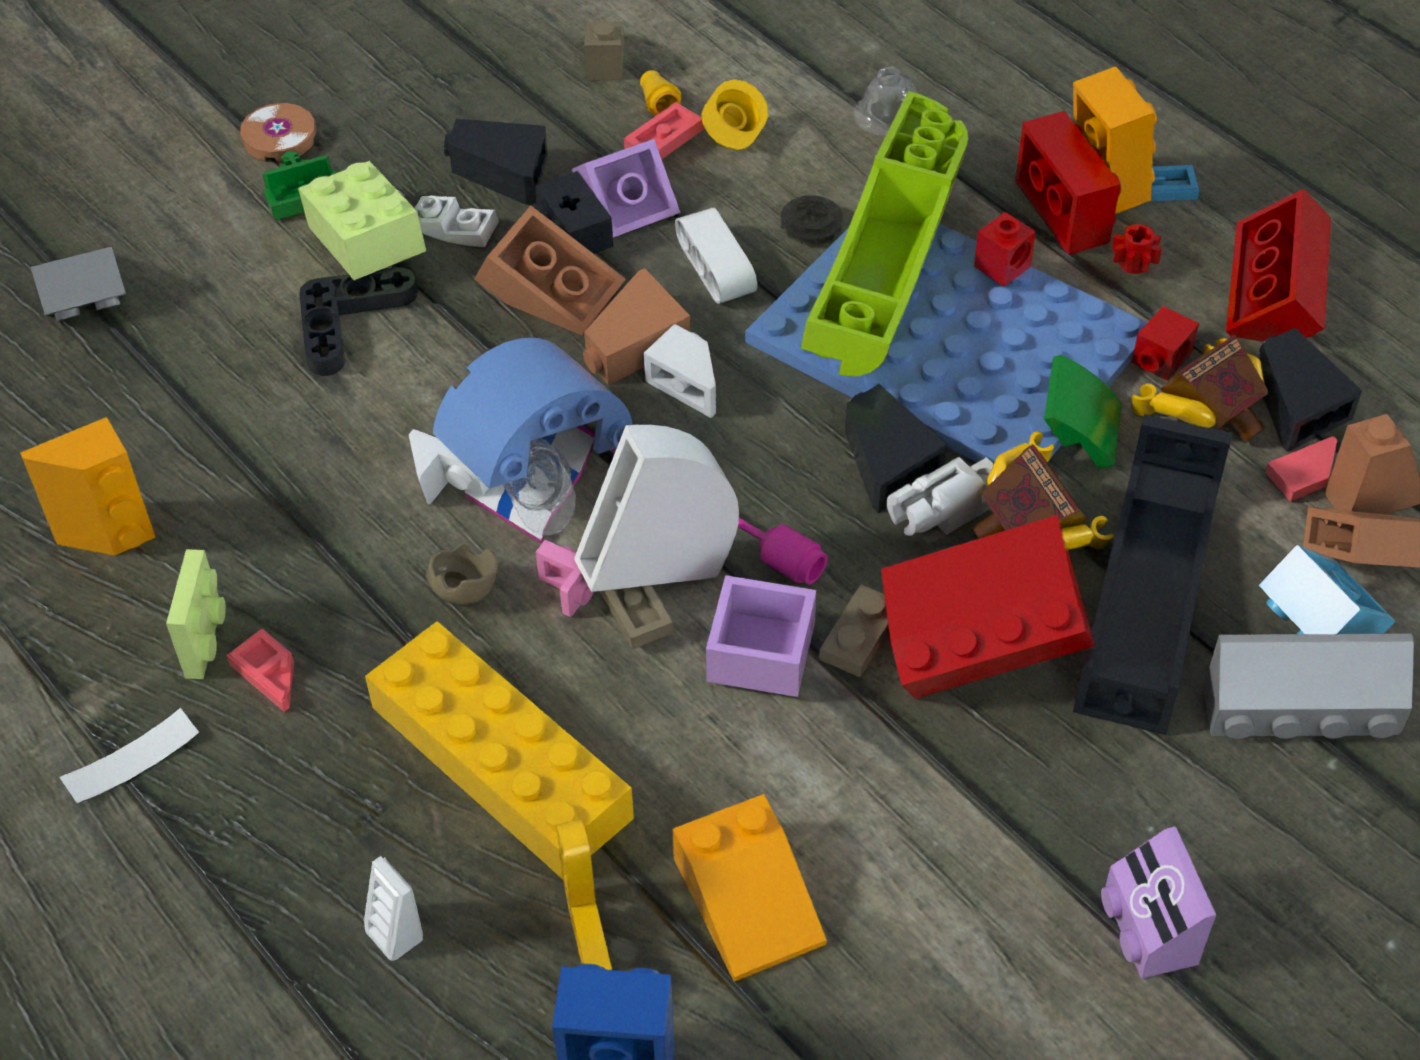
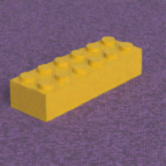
(497, 744)

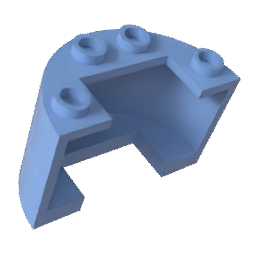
(519, 396)

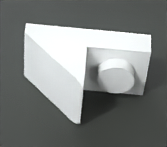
(438, 466)

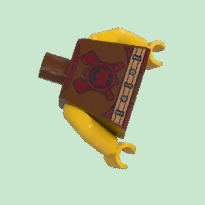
(1211, 391)
(1027, 490)

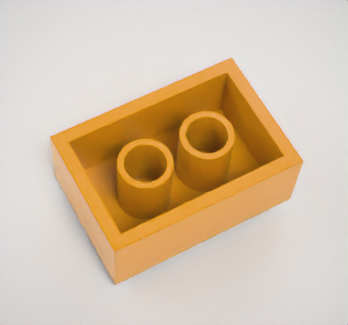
(1121, 130)

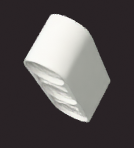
(716, 255)

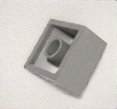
(79, 282)

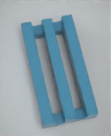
(1176, 189)

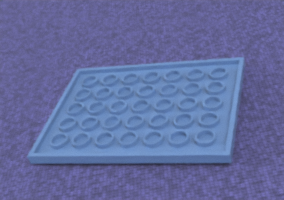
(967, 349)

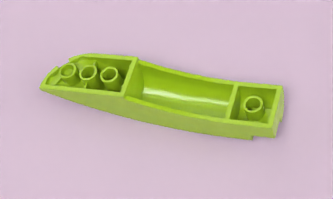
(887, 238)

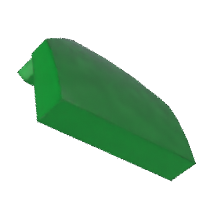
(283, 183)

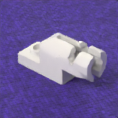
(942, 498)

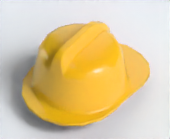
(735, 114)

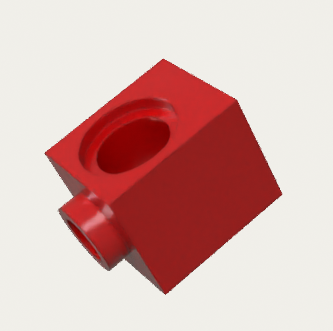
(1004, 249)
(1165, 343)

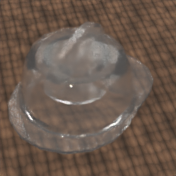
(546, 496)

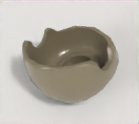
(462, 574)

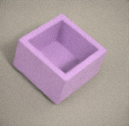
(761, 636)

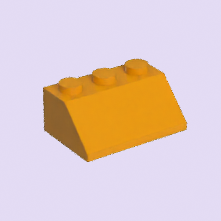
(89, 490)

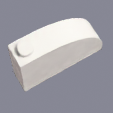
(659, 513)

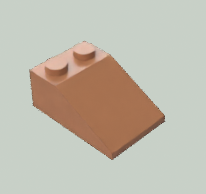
(548, 274)

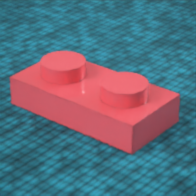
(668, 129)

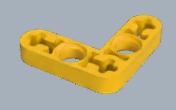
(580, 893)

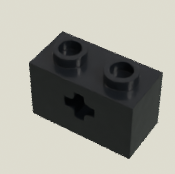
(576, 211)

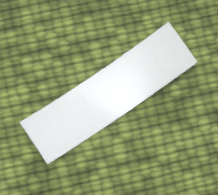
(130, 759)

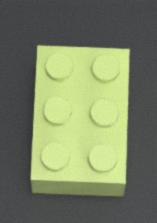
(362, 219)

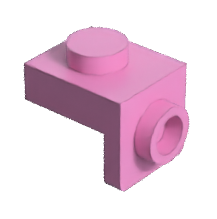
(559, 569)

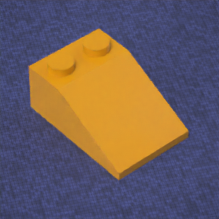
(747, 887)

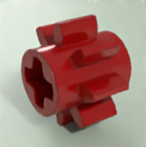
(1136, 249)

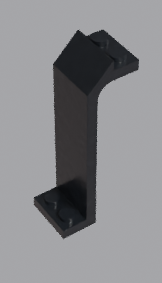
(1153, 576)

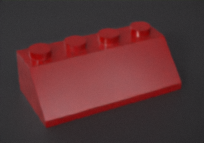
(1280, 270)

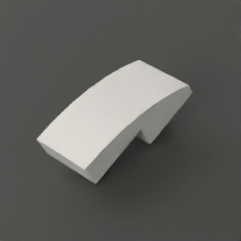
(446, 221)

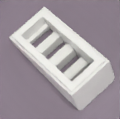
(391, 911)

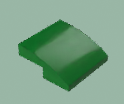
(1083, 411)

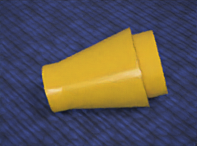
(658, 92)

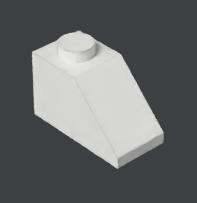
(683, 369)

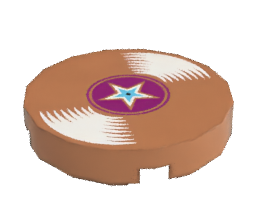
(278, 129)

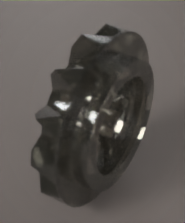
(821, 210)

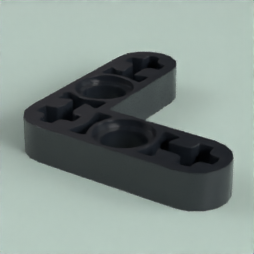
(338, 302)

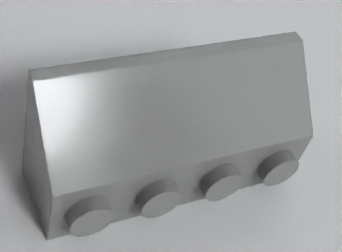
(1310, 685)

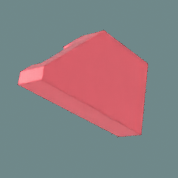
(1303, 470)
(265, 666)

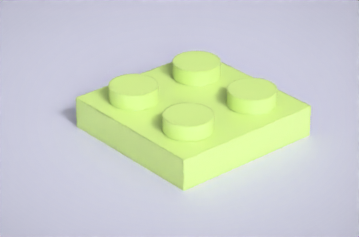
(195, 614)

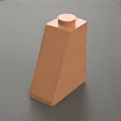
(630, 326)
(1374, 469)
(1363, 537)

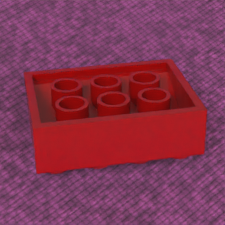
(984, 608)

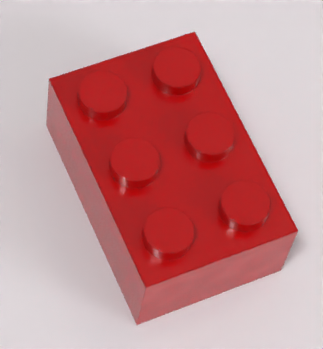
(1067, 182)

